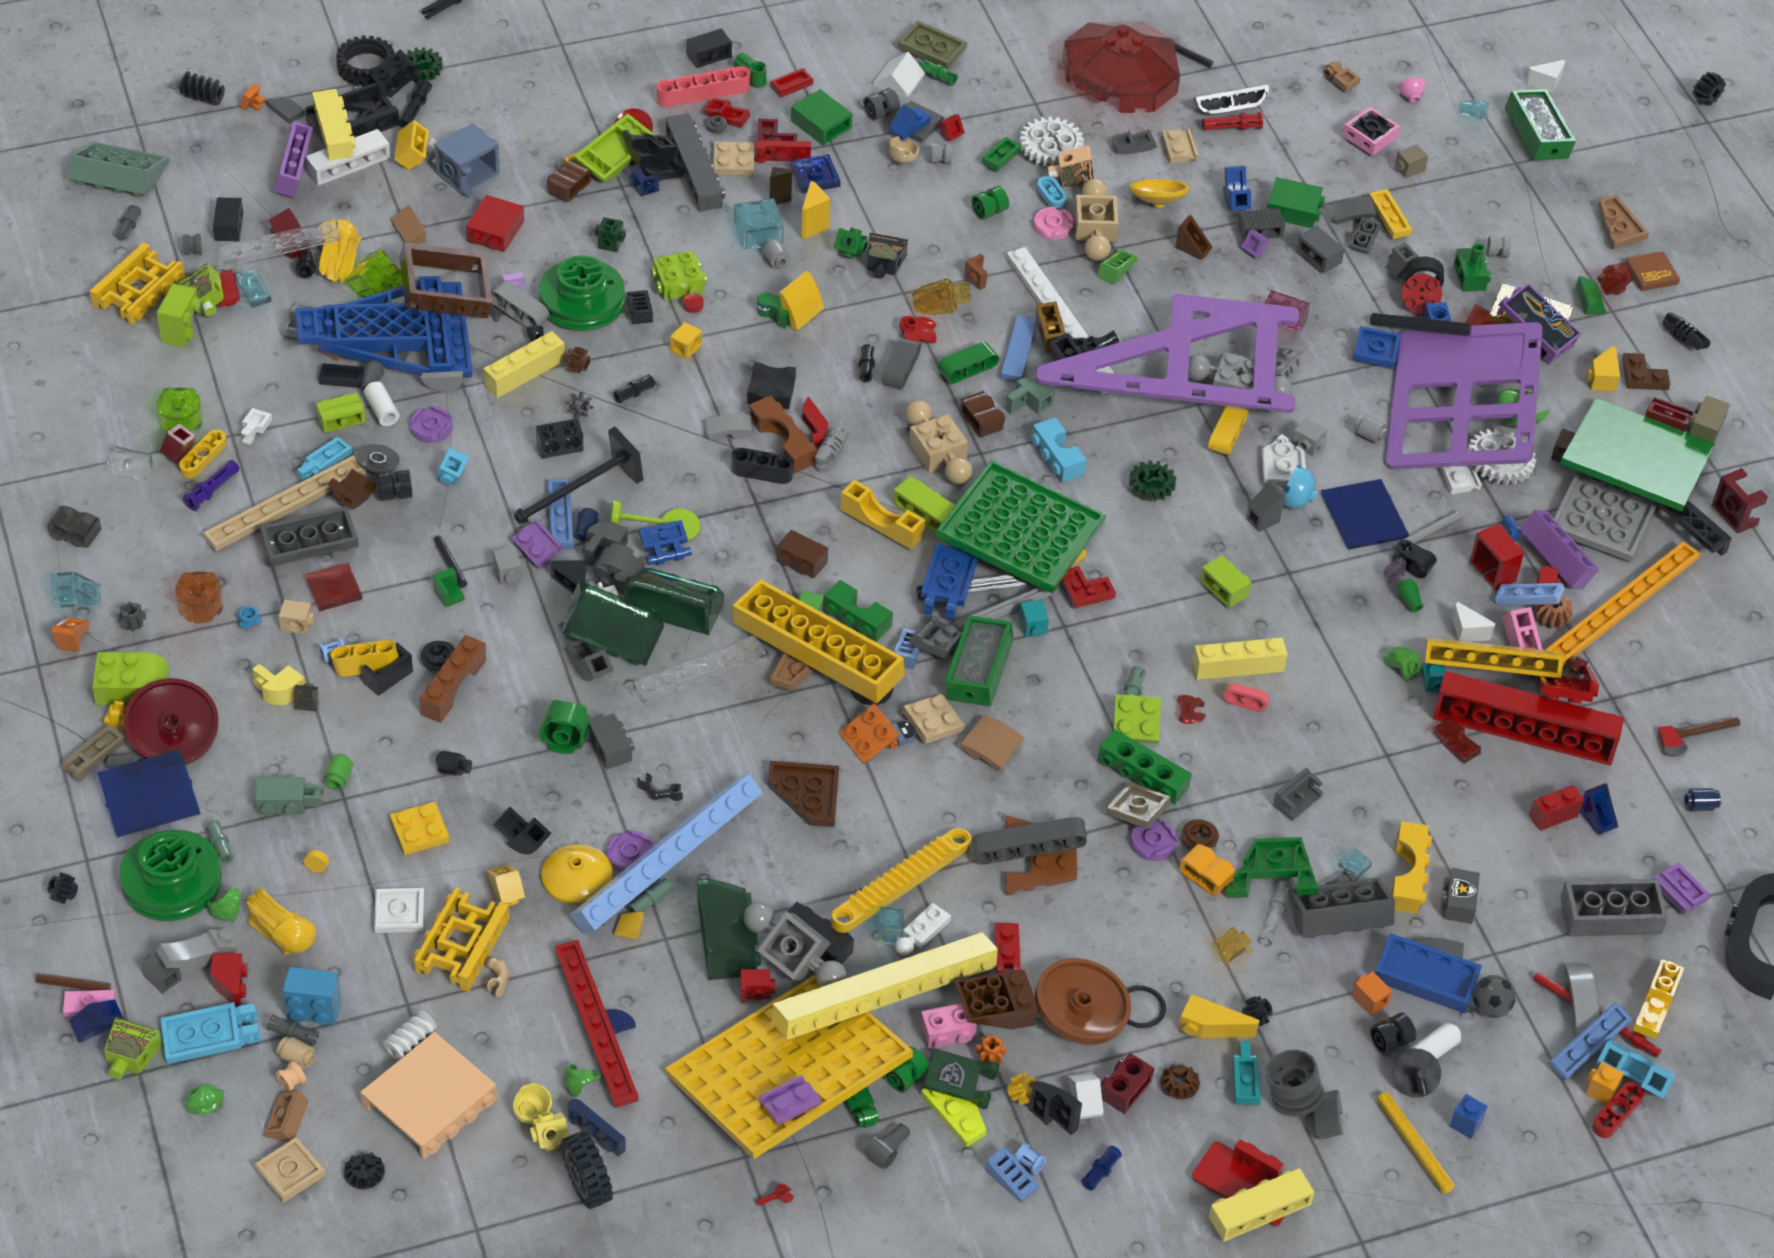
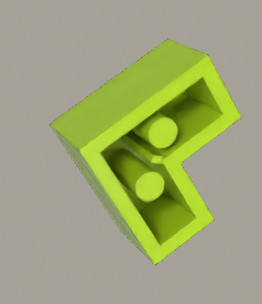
(176, 315)

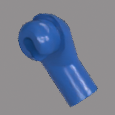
(1512, 527)

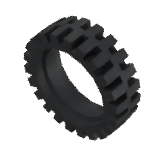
(358, 47)

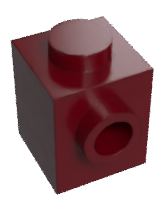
(177, 443)

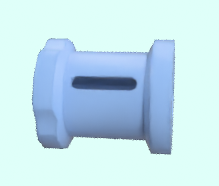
(325, 650)
(1030, 1159)

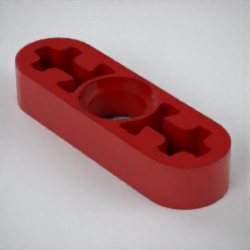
(1618, 1119)

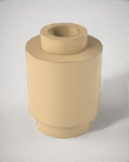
(295, 1050)

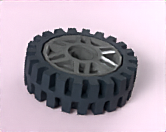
(586, 1169)

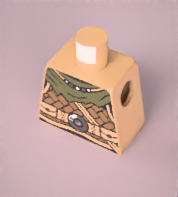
(1074, 167)

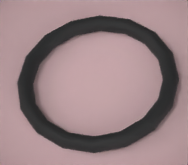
(1161, 1000)

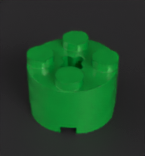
(564, 726)

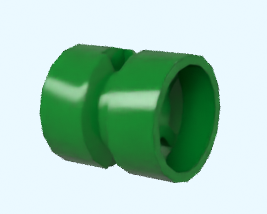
(990, 202)
(905, 1074)

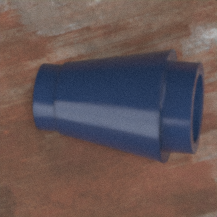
(585, 520)

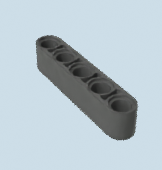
(1029, 840)

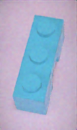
(1064, 462)
(1639, 1068)

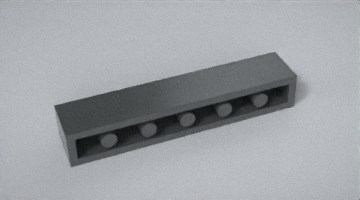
(695, 162)

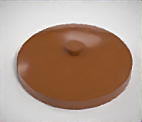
(1083, 1001)

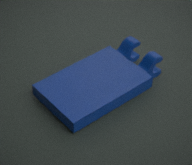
(948, 579)

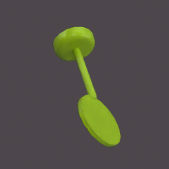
(690, 520)

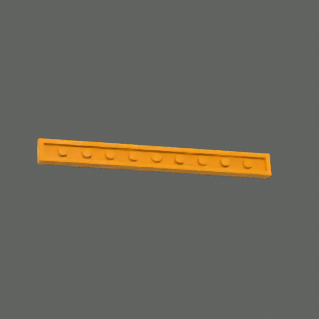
(1625, 601)

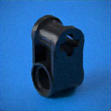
(1418, 560)

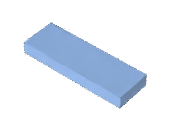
(1529, 594)

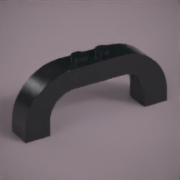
(1742, 963)

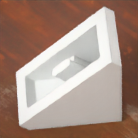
(1546, 75)
(1471, 625)
(1088, 1091)

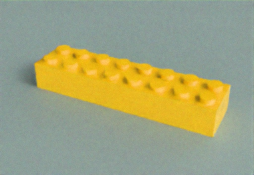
(818, 641)

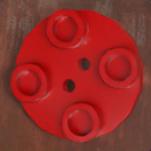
(1411, 292)

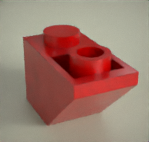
(228, 976)

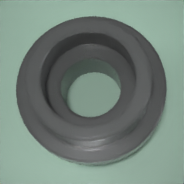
(716, 124)

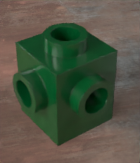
(610, 234)

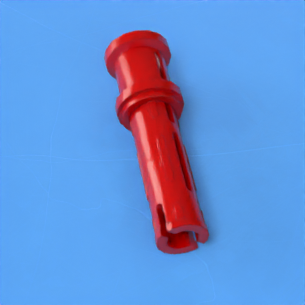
(1242, 121)

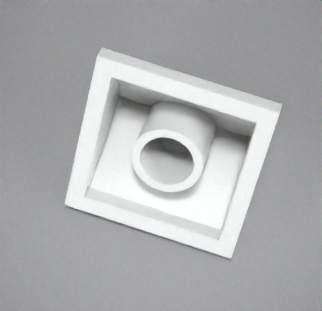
(901, 74)

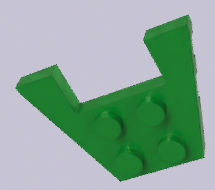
(1275, 859)

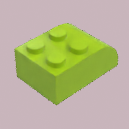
(124, 673)

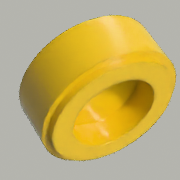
(316, 861)

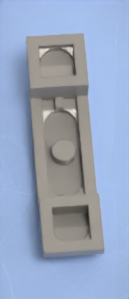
(1583, 995)

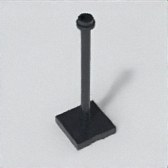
(622, 454)

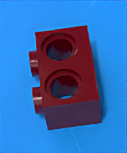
(1130, 1085)

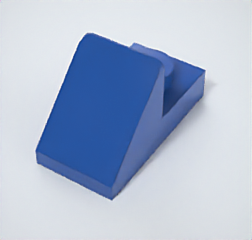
(909, 121)

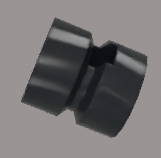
(387, 485)
(1393, 1033)

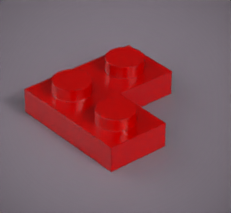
(1086, 593)

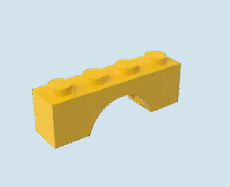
(861, 504)
(1412, 846)

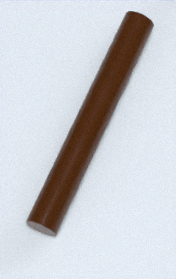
(72, 982)

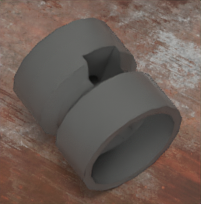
(881, 104)

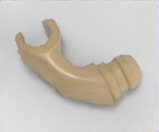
(499, 983)

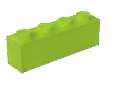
(922, 501)

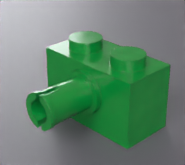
(1472, 268)

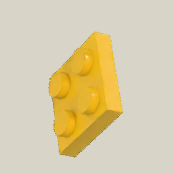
(419, 828)

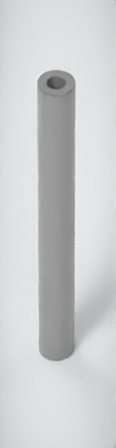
(1434, 527)

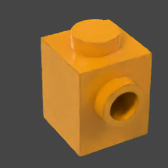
(1604, 1083)

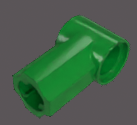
(757, 69)

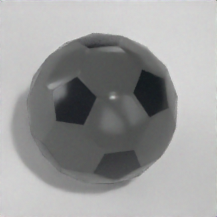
(1494, 996)

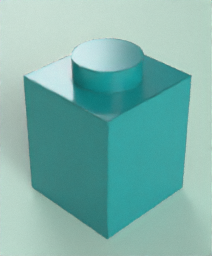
(1033, 618)

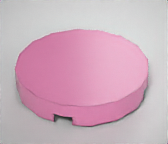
(1053, 223)

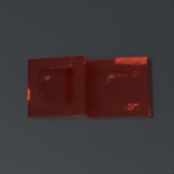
(1454, 739)

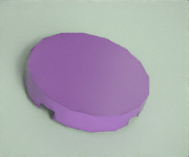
(431, 424)
(1155, 842)
(627, 848)

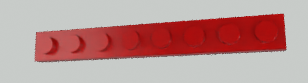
(596, 1024)

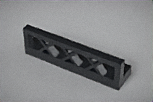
(1700, 527)

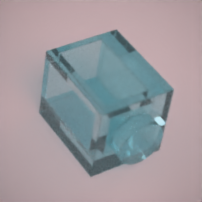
(890, 925)

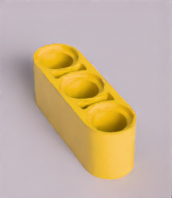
(1227, 429)
(376, 655)

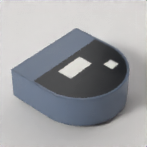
(906, 731)

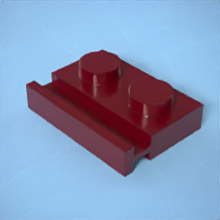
(1669, 414)

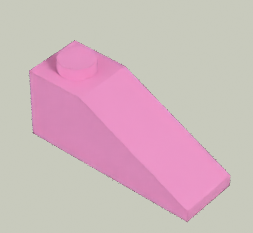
(1521, 629)

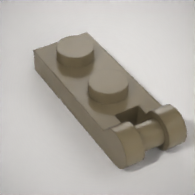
(93, 752)

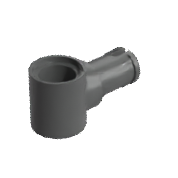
(884, 1149)

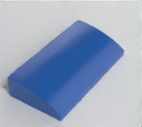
(1428, 973)

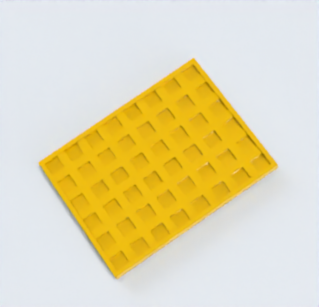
(756, 1058)

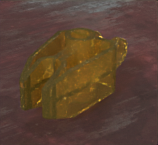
(940, 297)

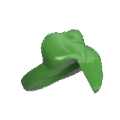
(227, 906)
(576, 1079)
(204, 1099)

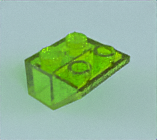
(374, 275)

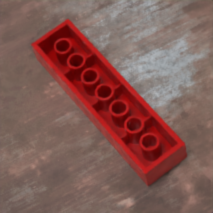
(1529, 718)

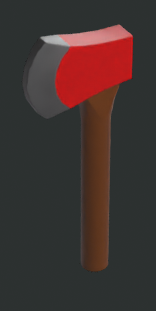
(1672, 737)

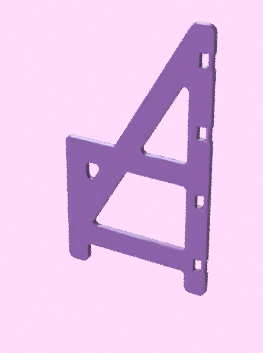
(1222, 317)

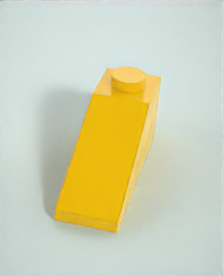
(1212, 1020)

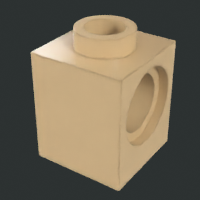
(296, 617)

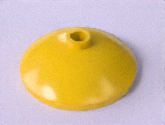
(1159, 191)
(575, 883)

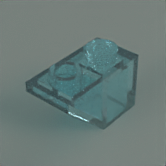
(74, 590)

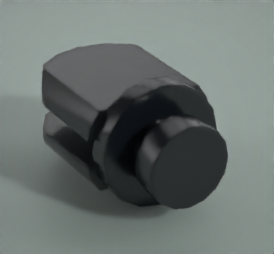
(453, 763)

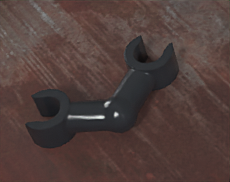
(660, 794)

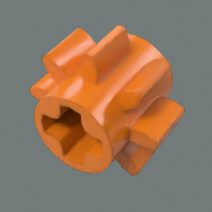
(991, 1049)

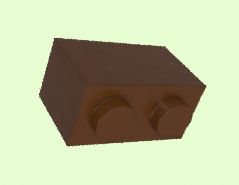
(802, 554)

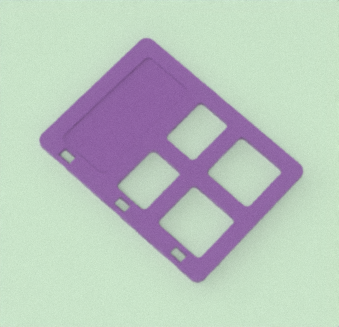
(1484, 357)

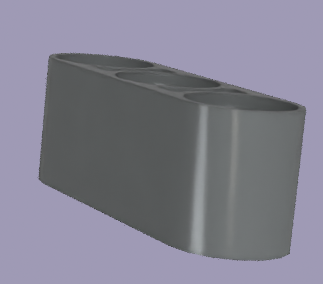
(901, 363)

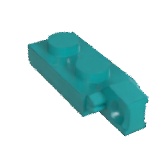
(1246, 1076)

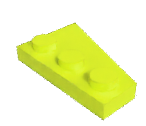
(958, 1114)

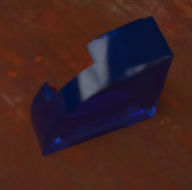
(620, 1020)

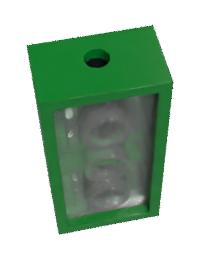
(1540, 124)
(979, 660)

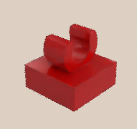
(951, 127)

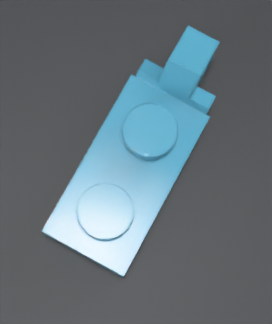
(324, 457)

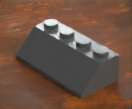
(1343, 908)

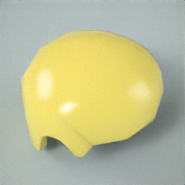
(530, 1102)

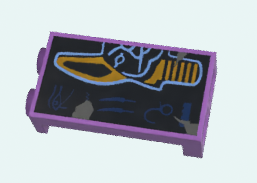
(1529, 306)

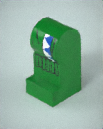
(770, 306)

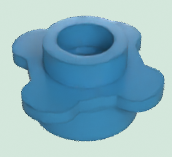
(248, 617)

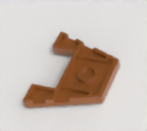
(1044, 869)

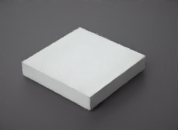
(399, 910)

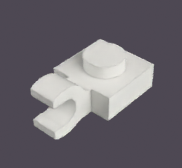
(255, 422)

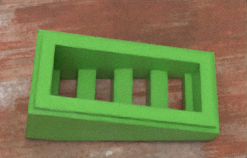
(1114, 268)

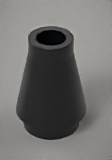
(305, 265)

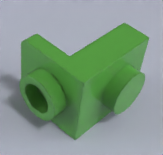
(1405, 660)

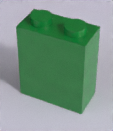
(821, 117)
(1297, 201)

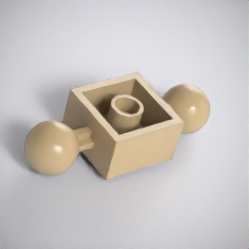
(1096, 219)
(938, 443)

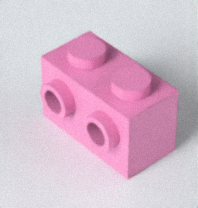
(946, 1026)

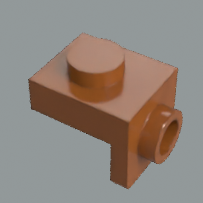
(974, 271)

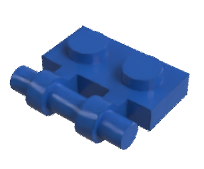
(664, 536)

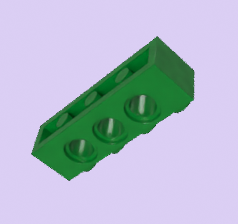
(1144, 766)

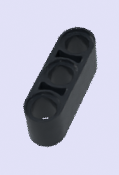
(762, 465)

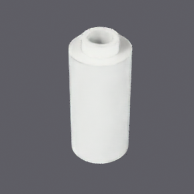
(381, 404)
(1440, 1040)

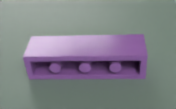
(293, 159)
(1558, 549)

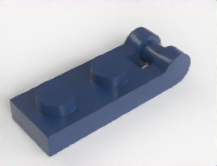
(596, 1126)

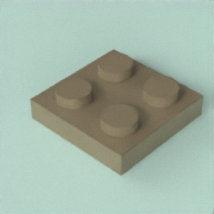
(1138, 805)

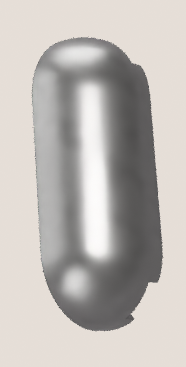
(1232, 100)

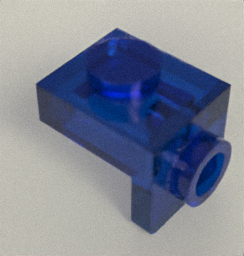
(643, 184)

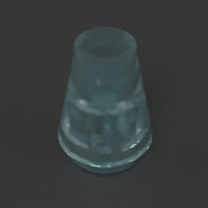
(1475, 108)

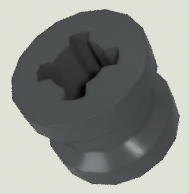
(192, 244)

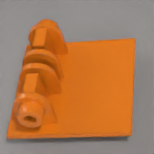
(870, 733)

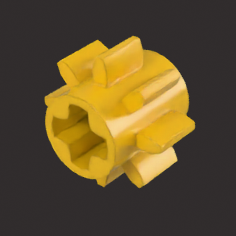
(1021, 1088)

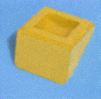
(630, 925)

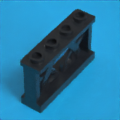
(372, 116)

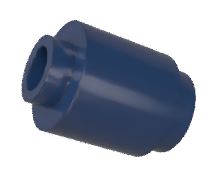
(1702, 799)

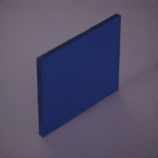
(1364, 514)
(148, 793)

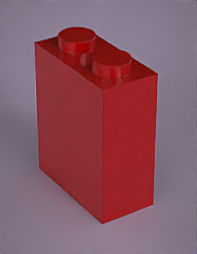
(495, 223)

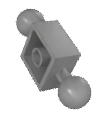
(1232, 372)
(779, 949)

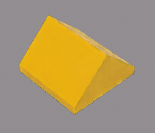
(815, 211)

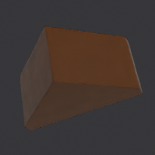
(1192, 239)

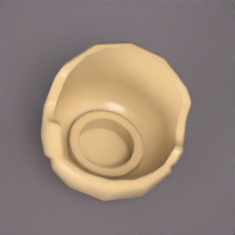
(903, 151)

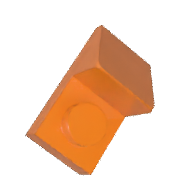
(68, 633)

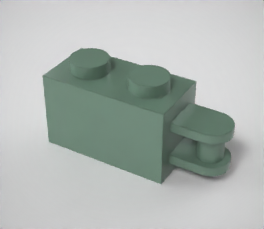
(286, 795)

